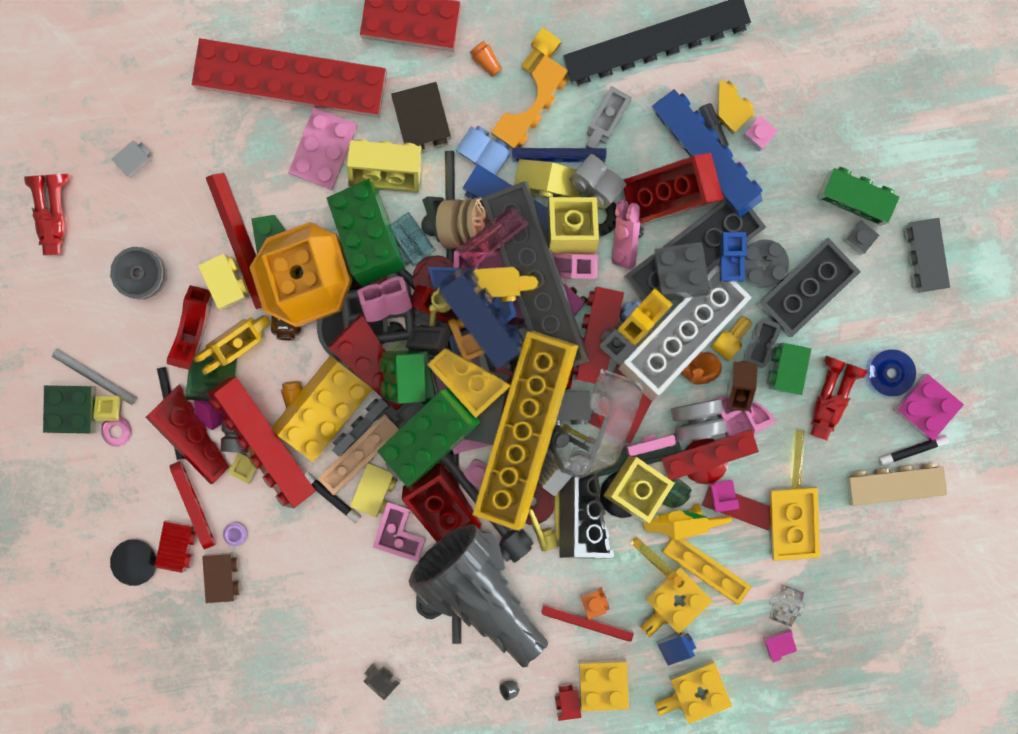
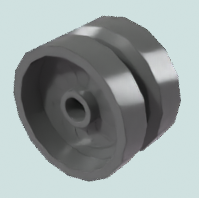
(152, 276)

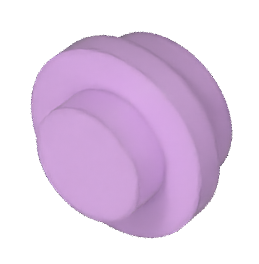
(234, 534)

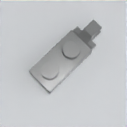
(607, 116)

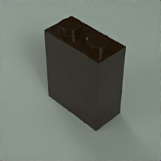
(421, 116)

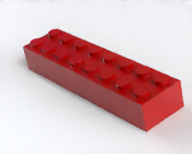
(289, 78)

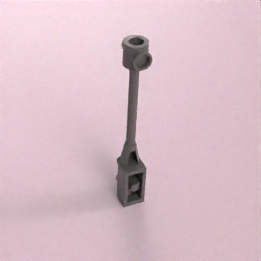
(513, 543)

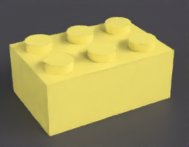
(385, 164)

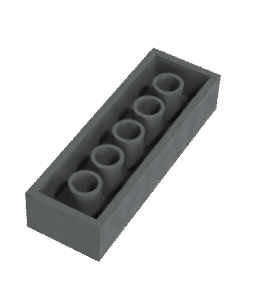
(705, 230)

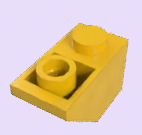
(731, 108)

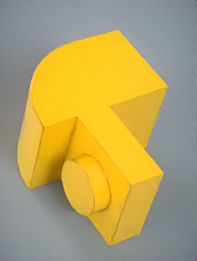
(644, 317)

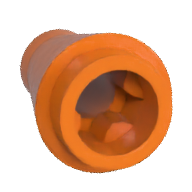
(485, 57)

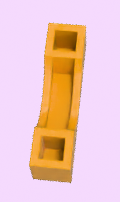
(513, 127)

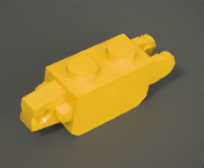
(505, 282)
(233, 342)

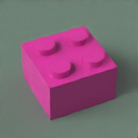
(928, 407)

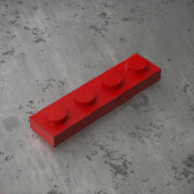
(710, 454)

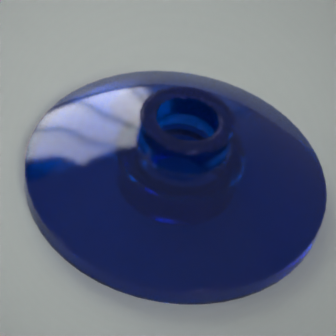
(904, 372)

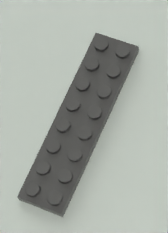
(547, 306)

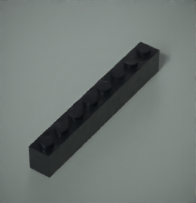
(656, 40)

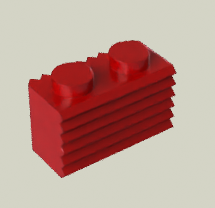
(175, 546)

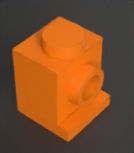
(594, 603)

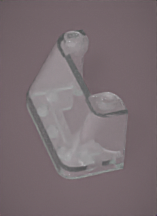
(618, 401)

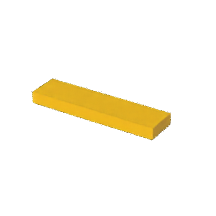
(707, 569)

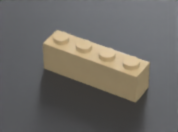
(896, 485)

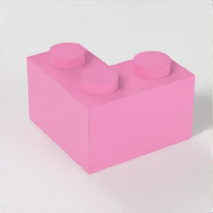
(392, 536)

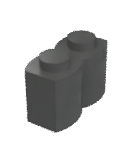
(763, 336)

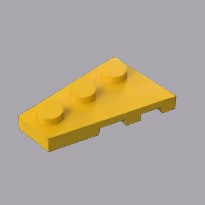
(468, 381)

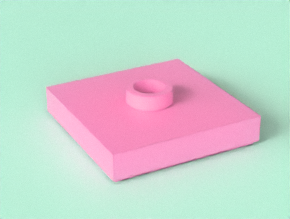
(650, 443)

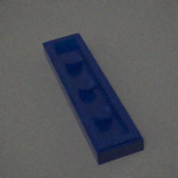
(557, 154)

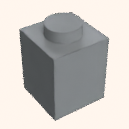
(132, 158)

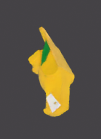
(684, 523)

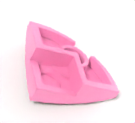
(739, 421)

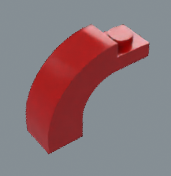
(191, 327)

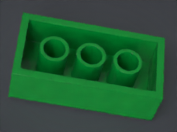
(365, 233)
(428, 437)

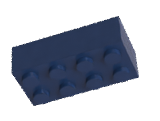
(480, 316)

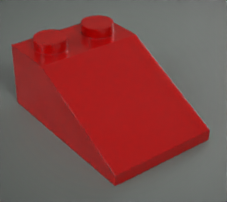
(439, 503)

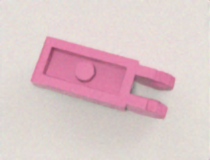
(626, 234)

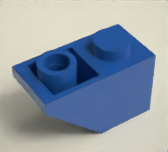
(676, 647)

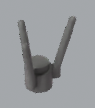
(561, 438)

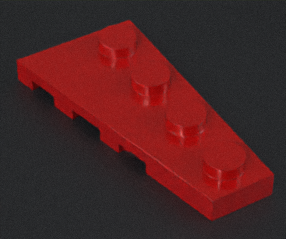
(180, 426)

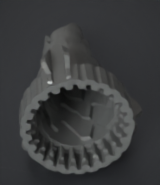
(465, 578)

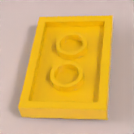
(794, 523)

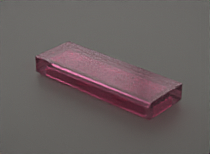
(492, 236)

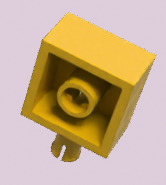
(677, 615)
(685, 686)

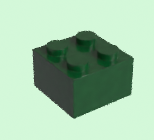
(69, 409)

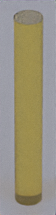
(798, 458)
(657, 562)

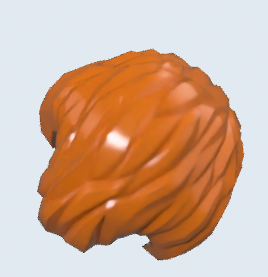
(703, 369)

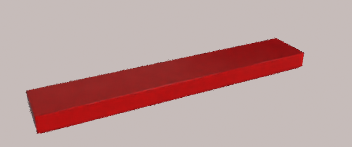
(235, 230)

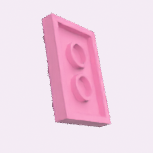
(323, 148)

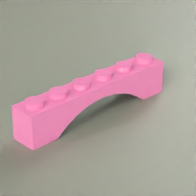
(568, 264)

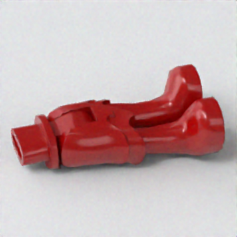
(48, 222)
(829, 408)

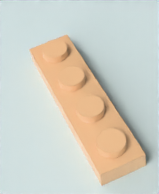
(358, 454)

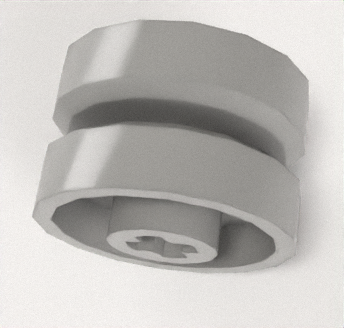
(699, 421)

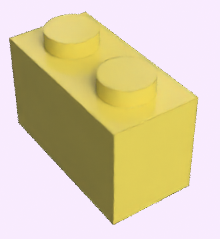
(373, 489)

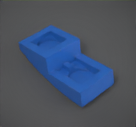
(732, 254)

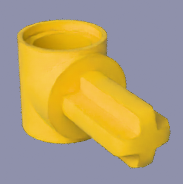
(543, 44)
(729, 342)

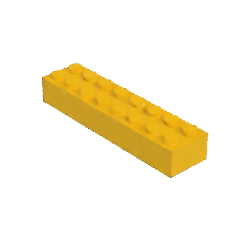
(525, 430)

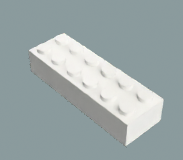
(683, 335)

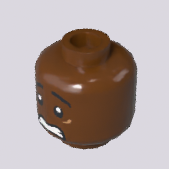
(283, 330)

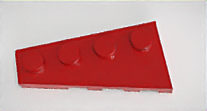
(362, 353)

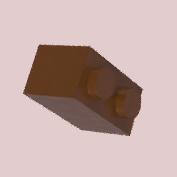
(741, 386)
(220, 577)

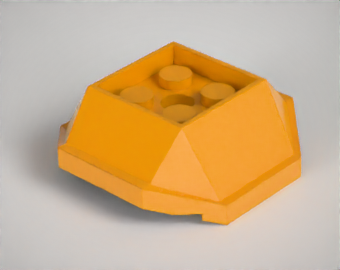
(323, 281)

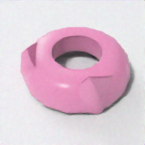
(126, 432)

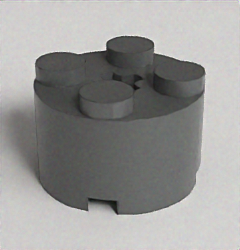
(771, 252)

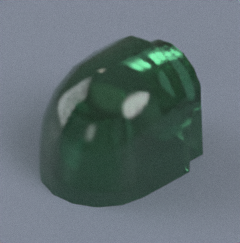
(678, 494)

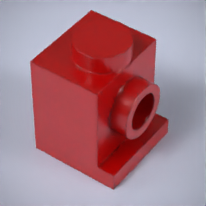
(568, 702)

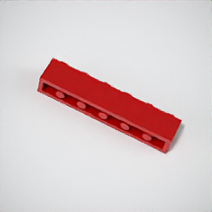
(261, 442)

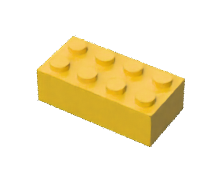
(321, 408)

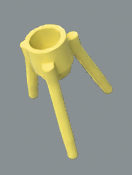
(439, 305)
(546, 537)

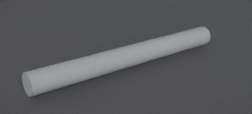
(94, 377)

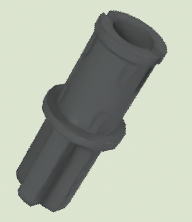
(711, 120)

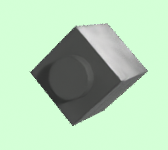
(861, 237)

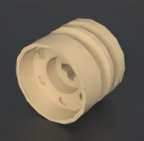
(460, 221)

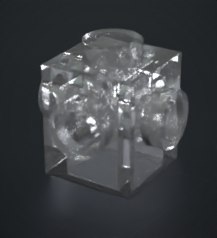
(790, 602)

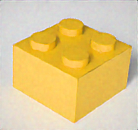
(603, 685)

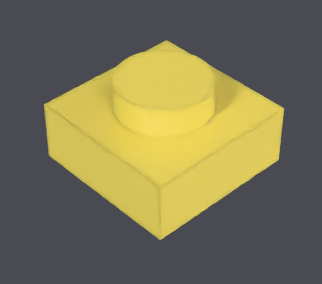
(106, 408)
(242, 468)

